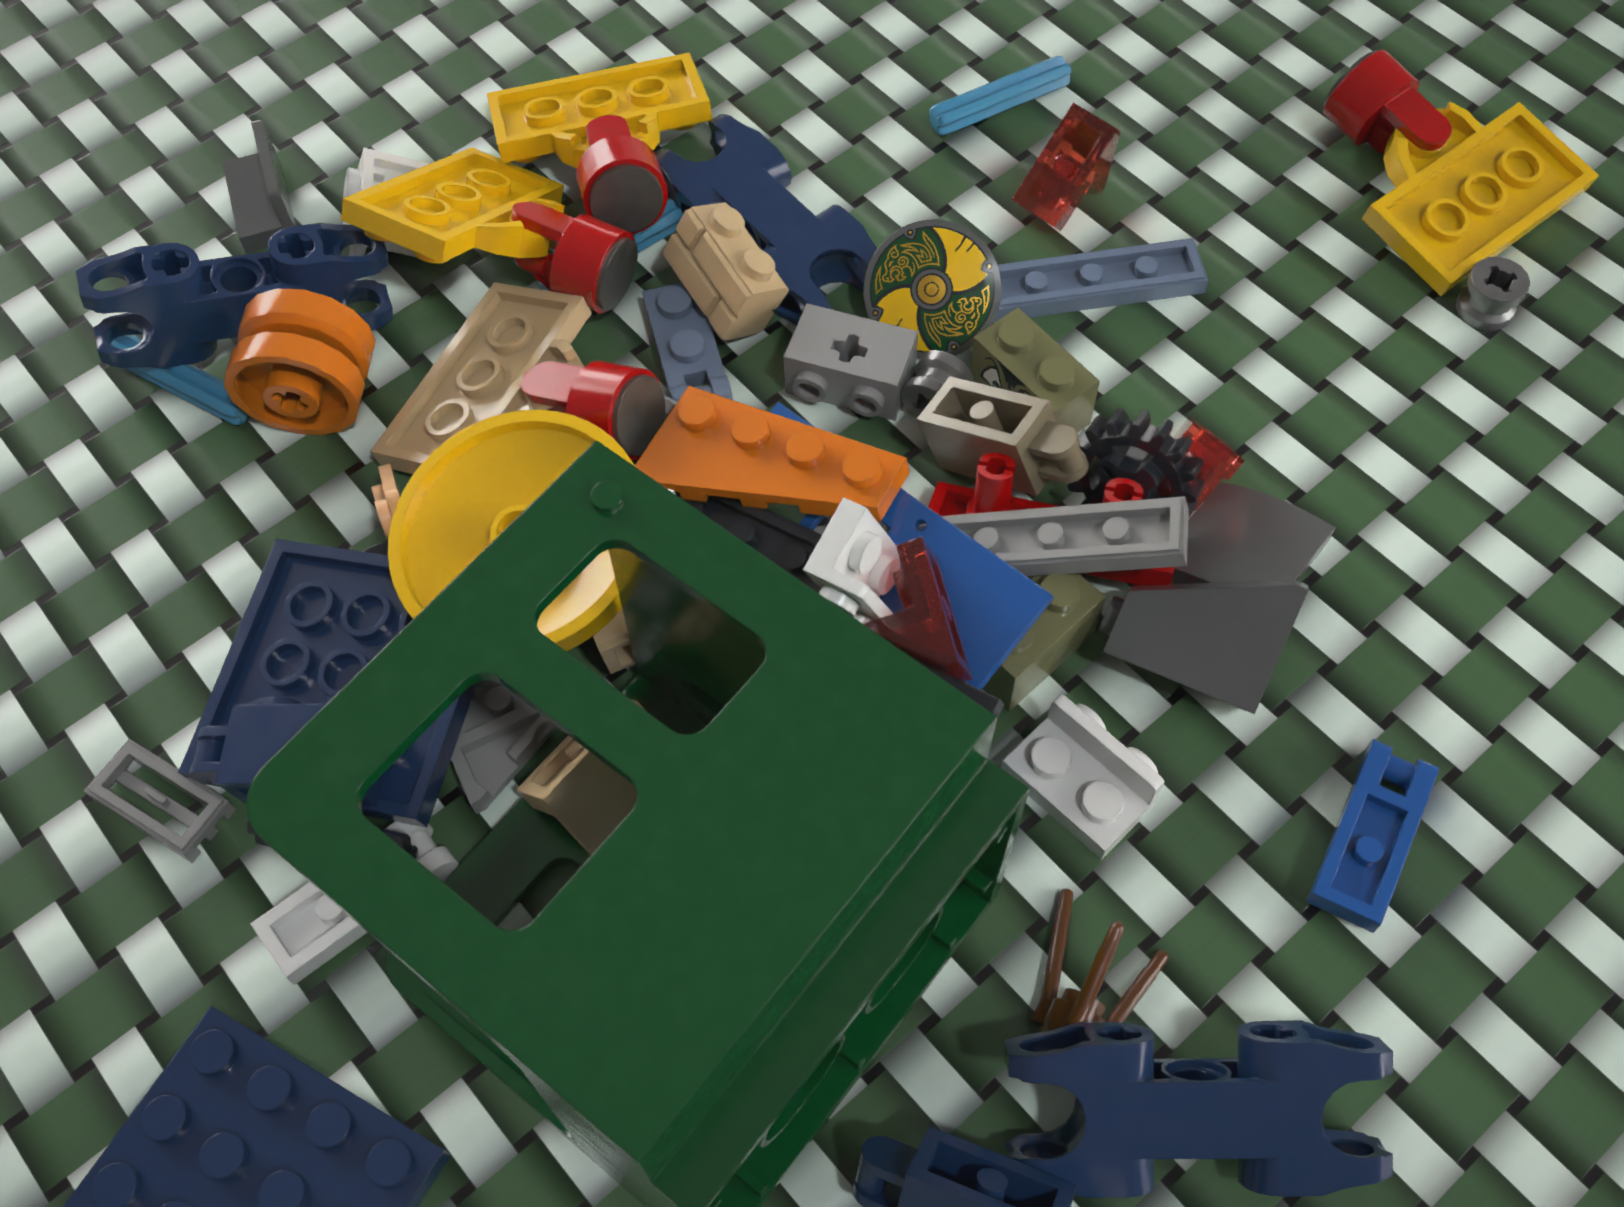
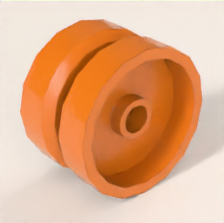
(300, 362)

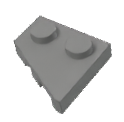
(496, 742)

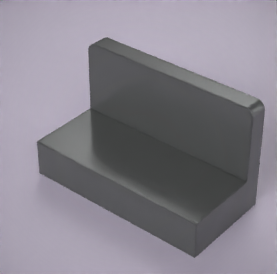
(258, 193)

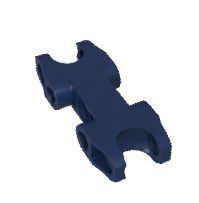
(753, 180)
(194, 303)
(1242, 1108)

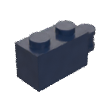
(255, 733)
(951, 1174)

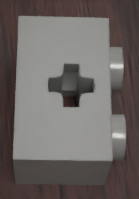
(850, 361)

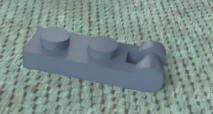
(684, 342)

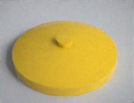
(474, 492)

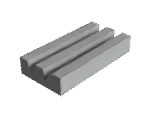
(198, 826)

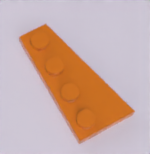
(765, 459)

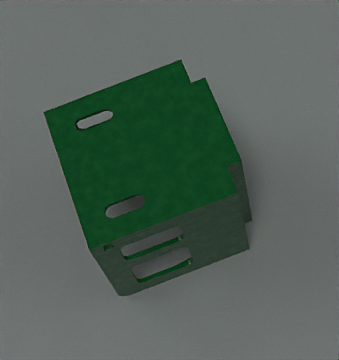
(763, 912)

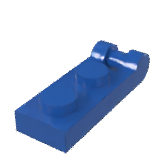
(1372, 837)

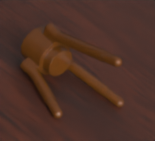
(1082, 1005)

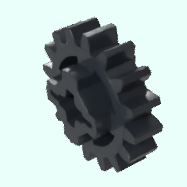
(1138, 453)

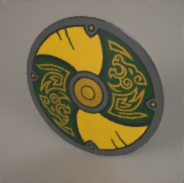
(934, 282)

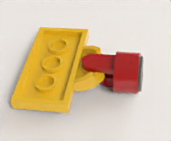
(606, 130)
(1458, 184)
(504, 211)

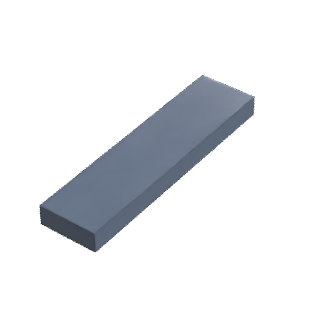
(1102, 278)

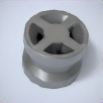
(1492, 293)
(931, 374)

